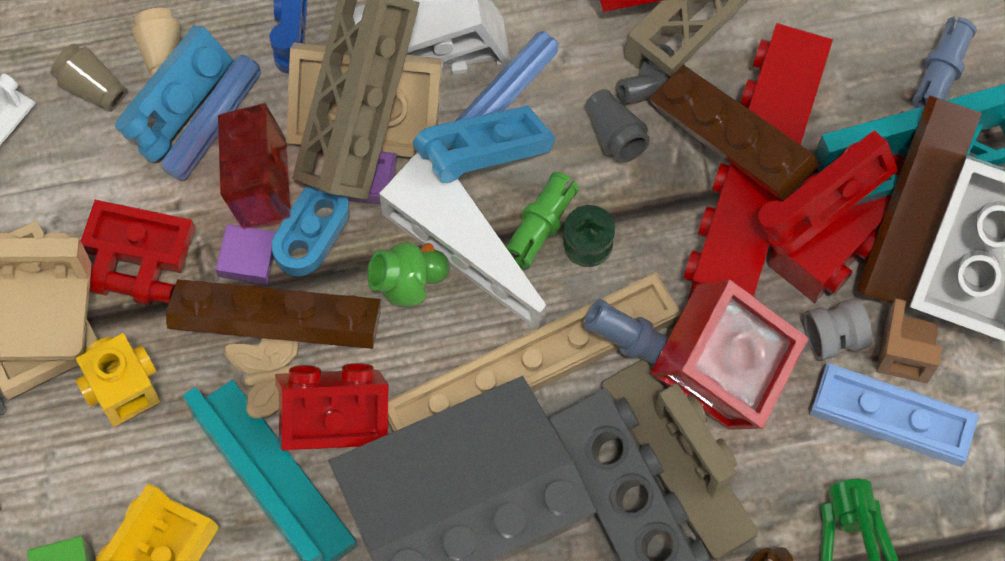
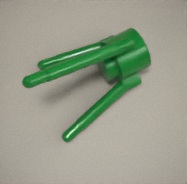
(855, 511)

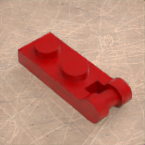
(827, 194)

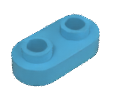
(309, 231)

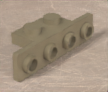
(691, 458)

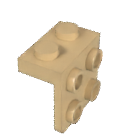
(43, 297)

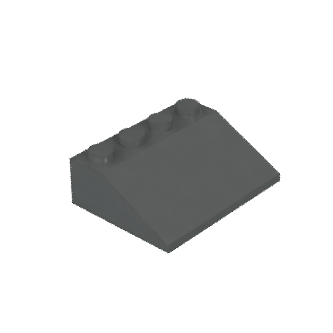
(465, 482)

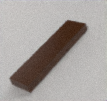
(919, 201)

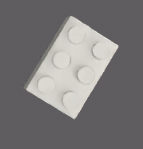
(967, 258)

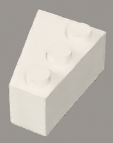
(457, 33)

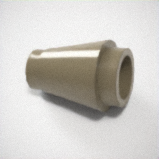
(87, 77)

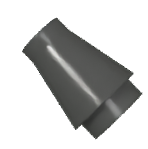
(618, 128)

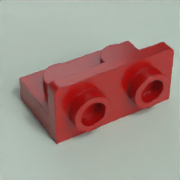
(331, 407)

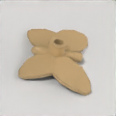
(261, 365)

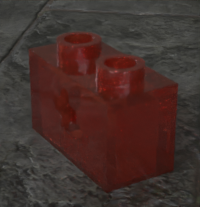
(253, 166)

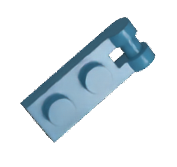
(174, 92)
(483, 142)

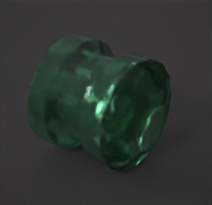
(588, 248)

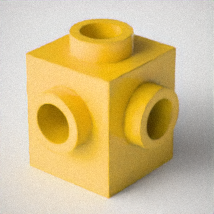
(117, 378)

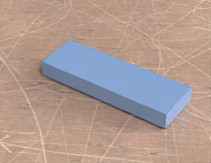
(894, 414)

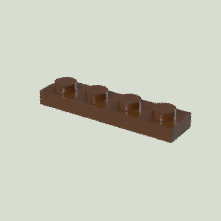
(734, 132)
(274, 313)

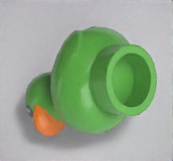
(405, 271)

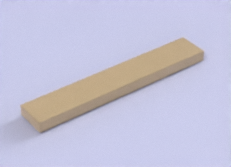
(538, 356)

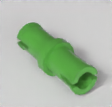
(541, 219)

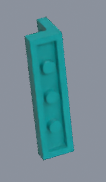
(901, 128)
(270, 475)

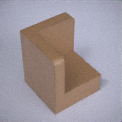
(908, 346)

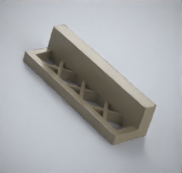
(672, 18)
(362, 95)

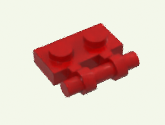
(138, 238)

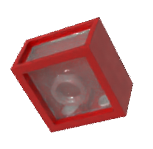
(730, 355)

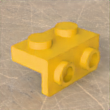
(159, 531)

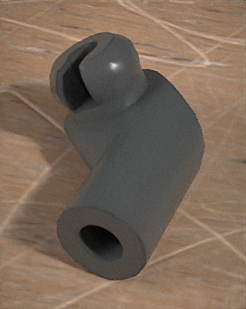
(646, 83)

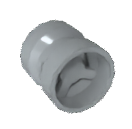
(838, 329)

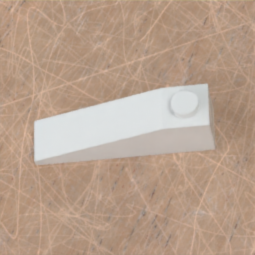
(454, 225)

